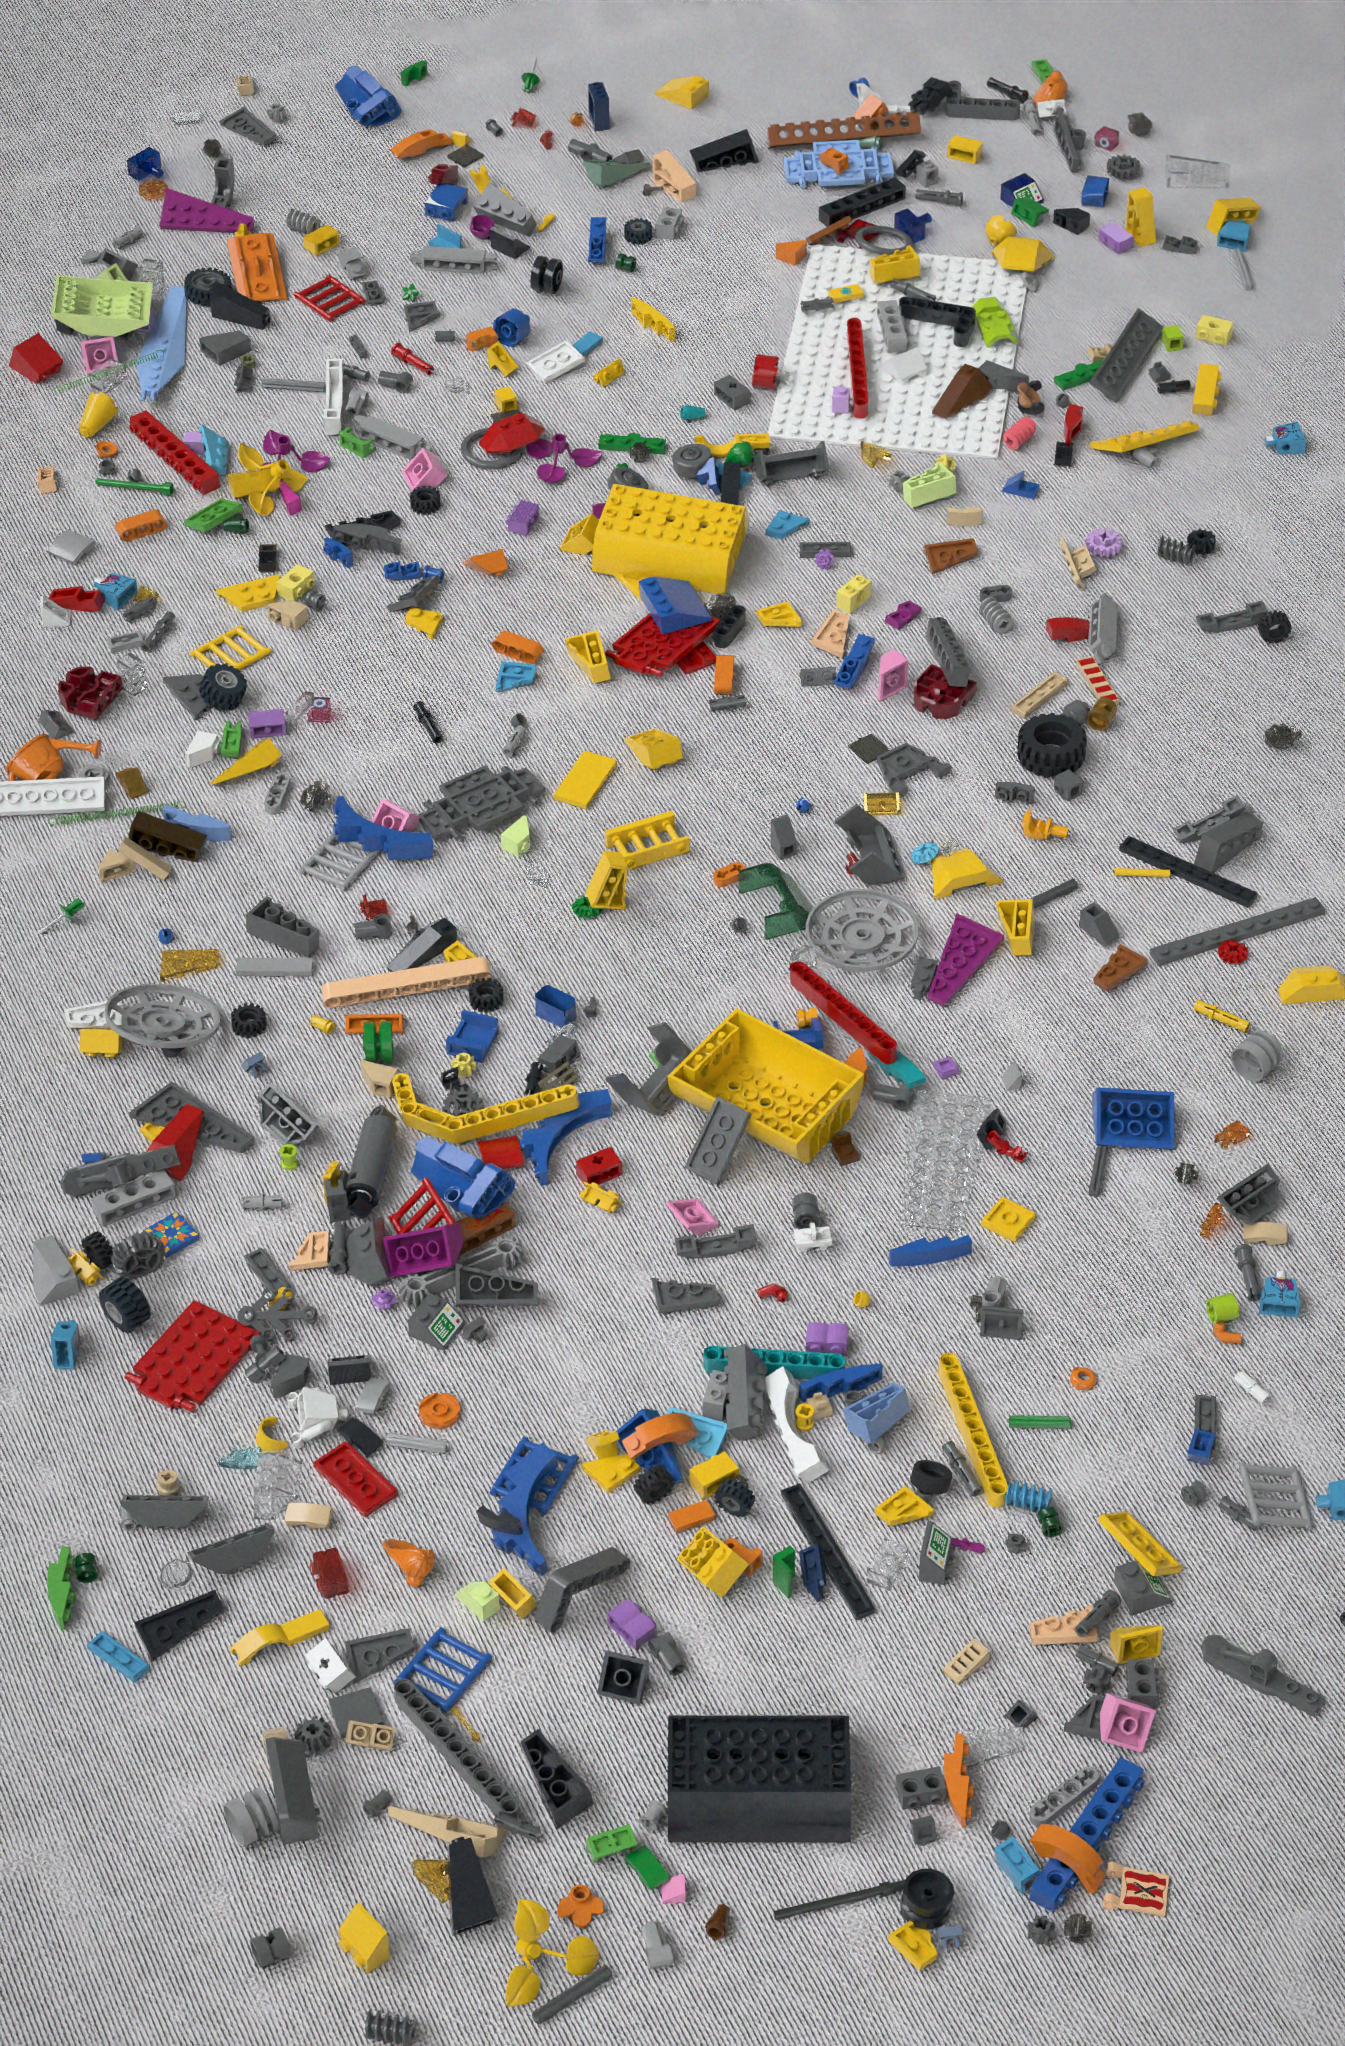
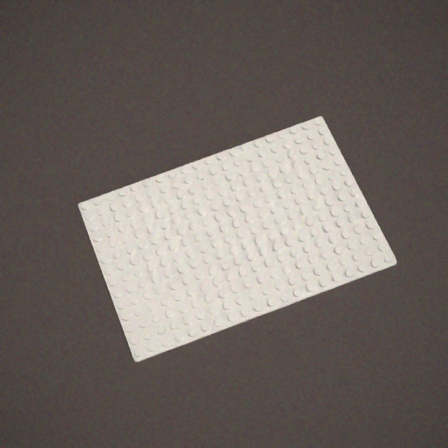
(897, 410)

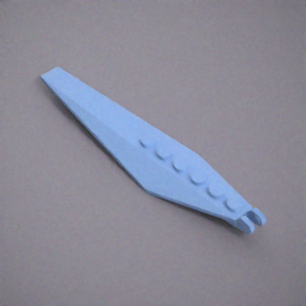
(169, 336)

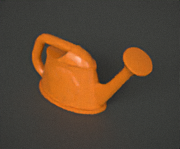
(40, 758)

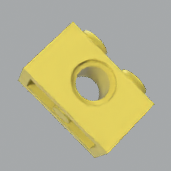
(1214, 330)
(295, 583)
(853, 593)

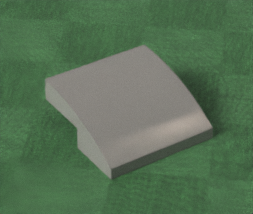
(70, 546)

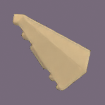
(447, 1827)

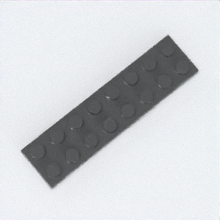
(1126, 355)

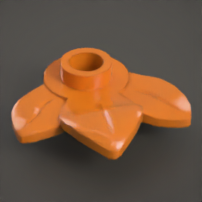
(580, 1908)

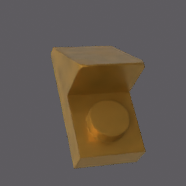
(131, 782)

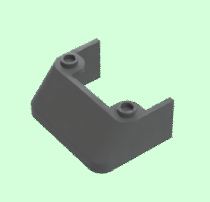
(791, 464)
(875, 844)
(655, 1093)
(292, 1789)

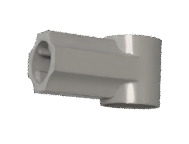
(357, 400)
(994, 1292)
(657, 1950)

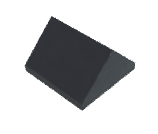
(507, 244)
(349, 1369)
(623, 1677)

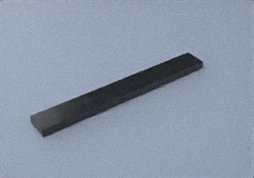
(1188, 871)
(834, 1561)

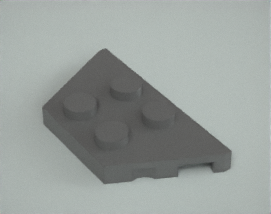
(186, 691)

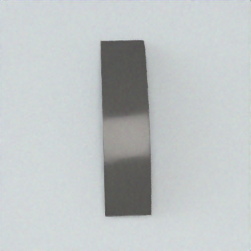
(1232, 621)
(1191, 832)
(717, 1245)

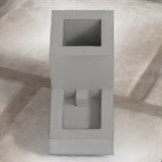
(351, 261)

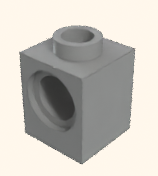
(927, 173)

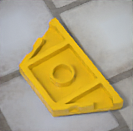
(251, 594)

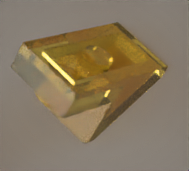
(871, 453)
(431, 1875)

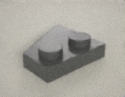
(1087, 1719)

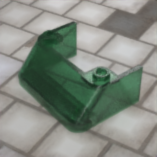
(793, 907)

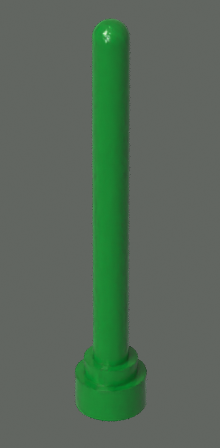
(165, 488)

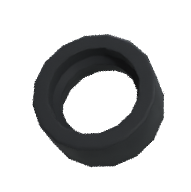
(931, 1477)

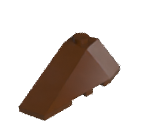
(965, 388)

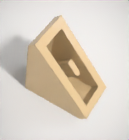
(115, 865)

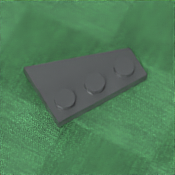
(377, 1651)

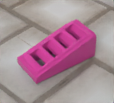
(290, 499)

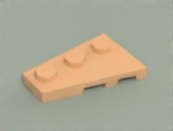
(832, 634)
(1061, 1629)

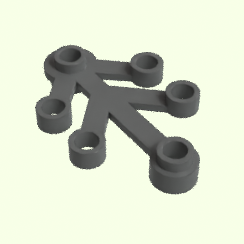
(274, 1314)

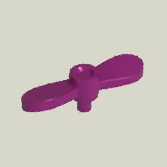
(965, 1545)

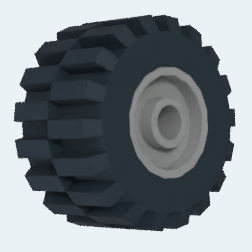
(223, 687)
(124, 1304)

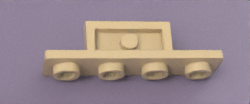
(1080, 562)

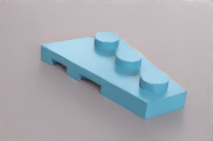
(216, 449)
(711, 1433)

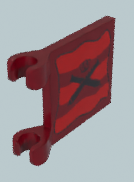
(852, 230)

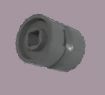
(805, 1210)
(270, 1947)

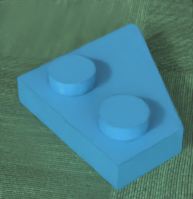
(784, 524)
(514, 675)

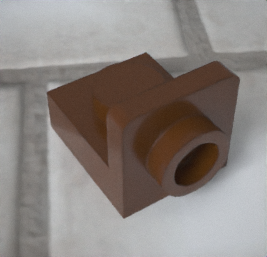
(844, 1149)

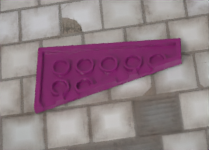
(194, 214)
(962, 956)

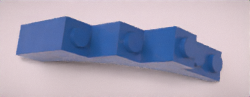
(374, 837)
(542, 1141)
(523, 1483)

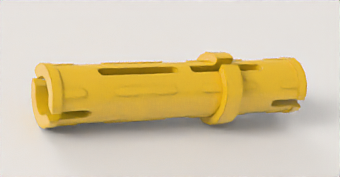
(1214, 1012)

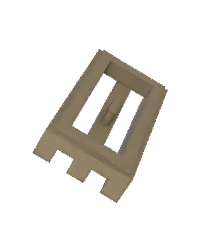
(569, 1071)

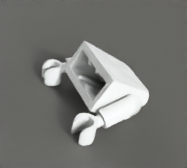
(316, 1413)

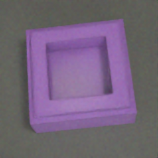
(945, 1067)

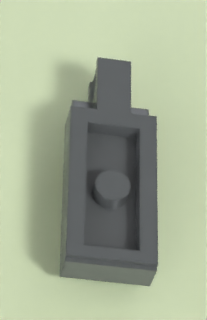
(923, 976)

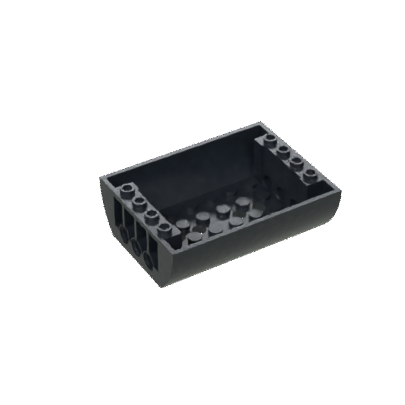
(759, 1794)

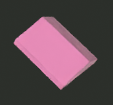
(693, 1215)

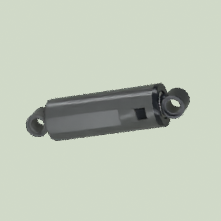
(371, 1161)

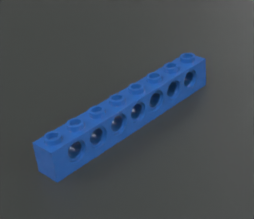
(1122, 1774)

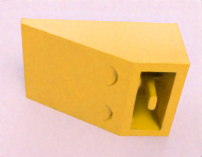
(712, 1561)

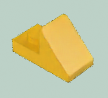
(499, 356)
(603, 1443)

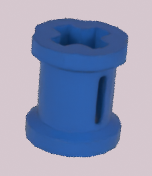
(429, 571)

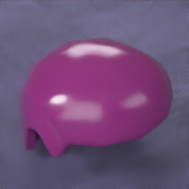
(481, 226)

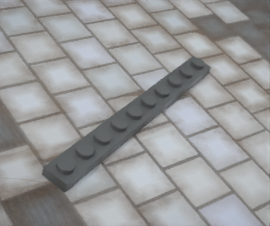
(1237, 931)

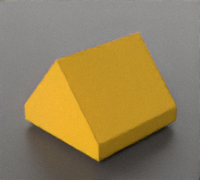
(460, 138)

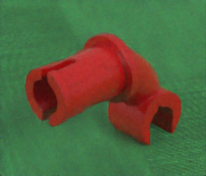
(1003, 1146)

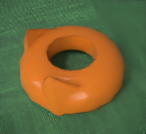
(106, 445)
(1083, 1384)

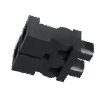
(930, 96)

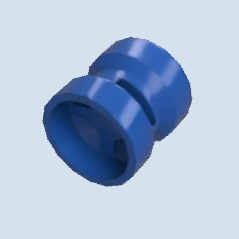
(853, 88)

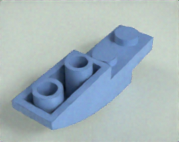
(213, 828)

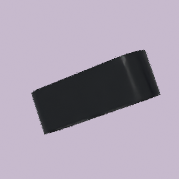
(729, 626)

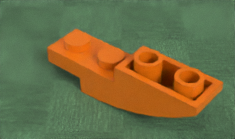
(416, 143)
(956, 1781)

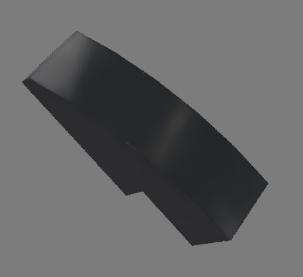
(731, 483)

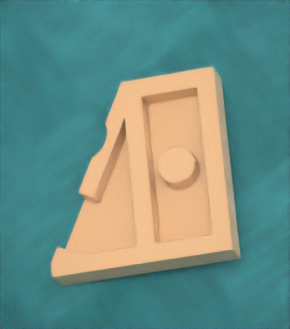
(313, 1252)

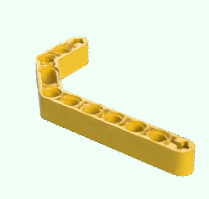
(483, 1121)

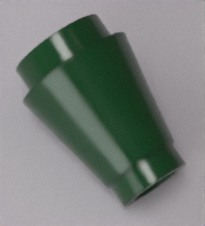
(236, 525)

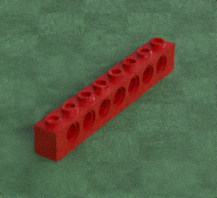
(174, 452)

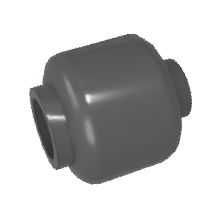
(1077, 711)

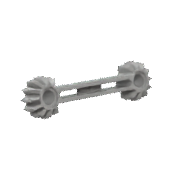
(501, 1253)

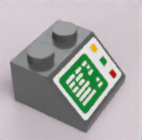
(435, 1322)
(935, 1555)
(1140, 1588)

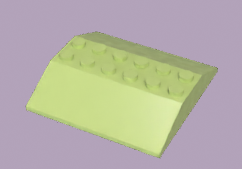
(101, 305)

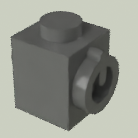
(1068, 785)

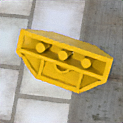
(1312, 985)

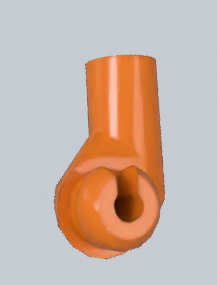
(1220, 1332)

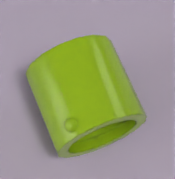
(1222, 1308)

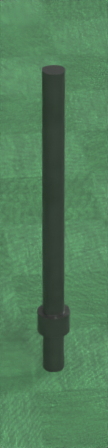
(883, 1889)

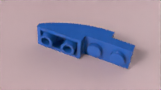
(597, 239)
(855, 662)

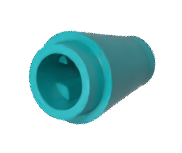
(691, 412)

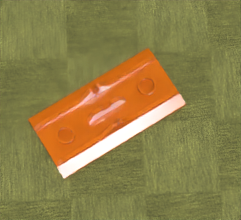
(256, 267)

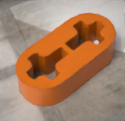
(727, 874)

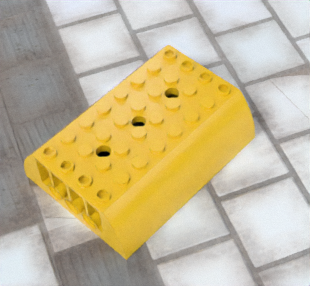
(673, 550)
(773, 1070)

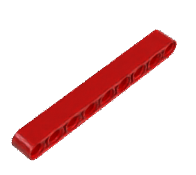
(857, 368)
(843, 1012)

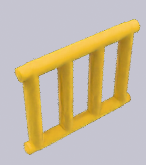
(226, 637)

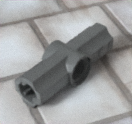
(588, 152)

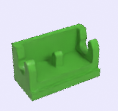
(355, 444)
(611, 1842)

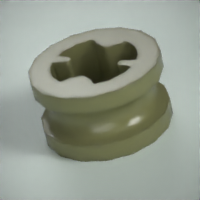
(249, 360)

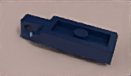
(813, 1571)

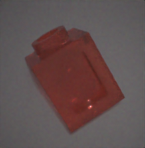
(524, 117)
(373, 908)

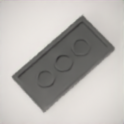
(718, 1140)

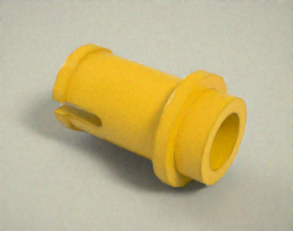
(323, 1024)

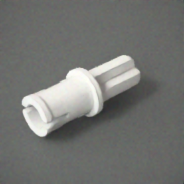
(1252, 1388)

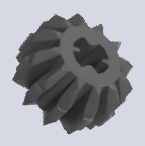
(315, 1734)

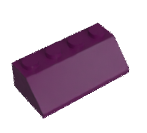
(423, 1249)

